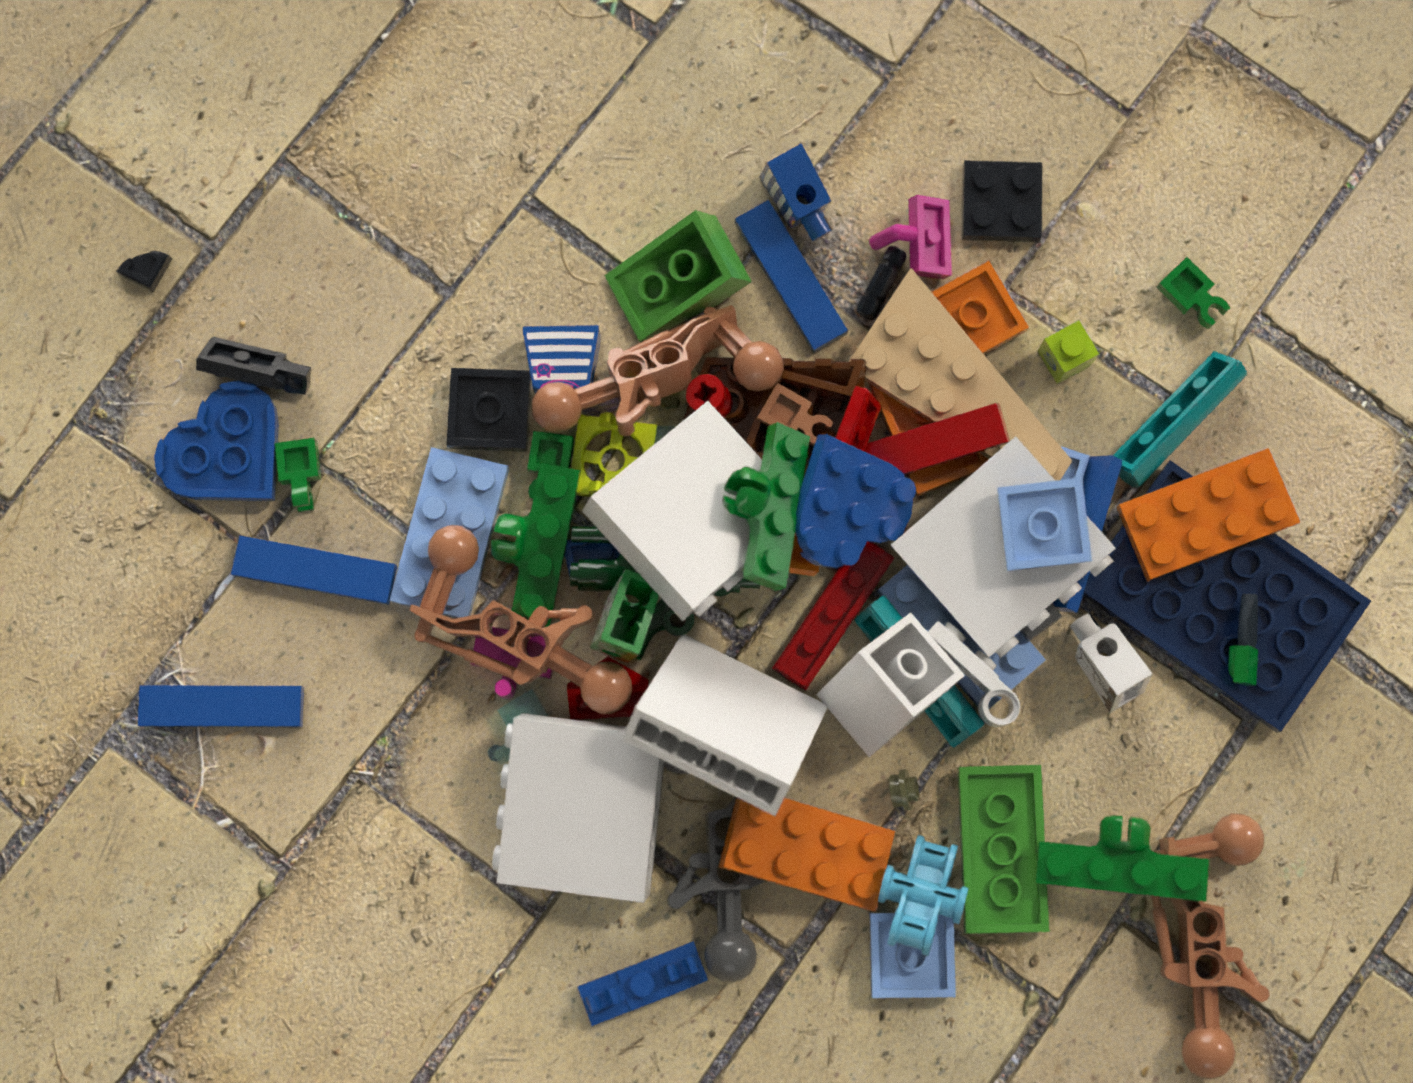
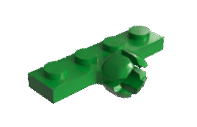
(770, 504)
(539, 539)
(1123, 865)

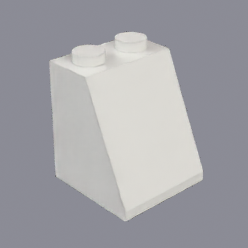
(889, 684)

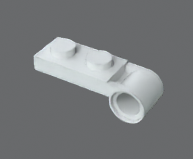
(979, 670)

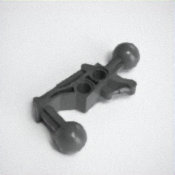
(730, 952)

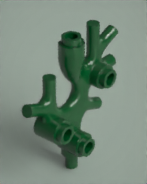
(602, 575)

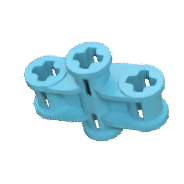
(922, 895)

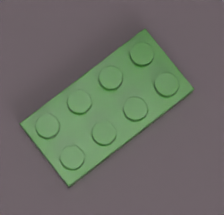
(999, 848)

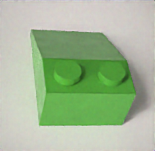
(678, 275)

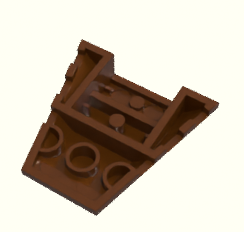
(821, 381)

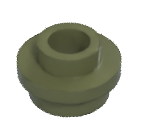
(903, 790)

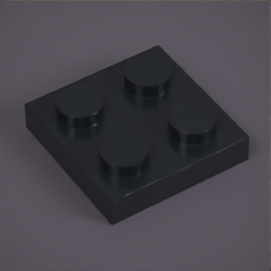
(1002, 201)
(489, 409)

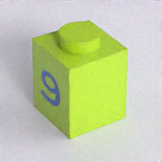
(1068, 352)

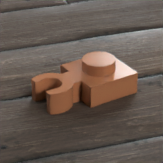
(791, 410)

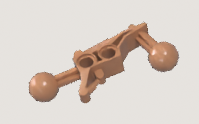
(660, 369)
(453, 552)
(1208, 1048)

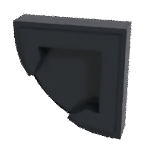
(145, 269)

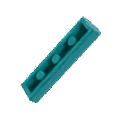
(1178, 417)
(949, 713)

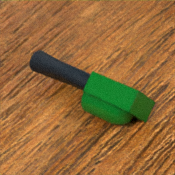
(1244, 657)

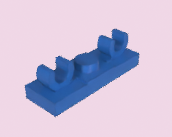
(642, 983)

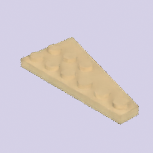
(939, 372)

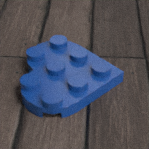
(225, 449)
(849, 502)

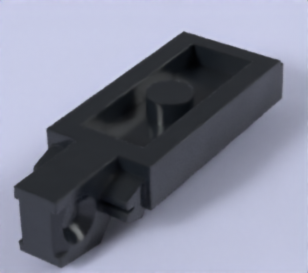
(253, 366)

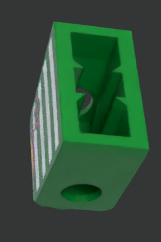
(624, 623)

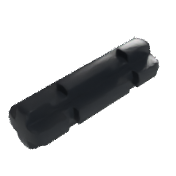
(881, 282)

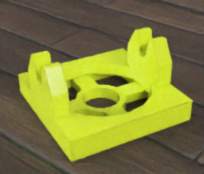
(592, 426)

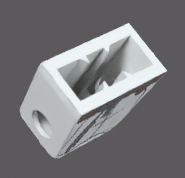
(1116, 676)

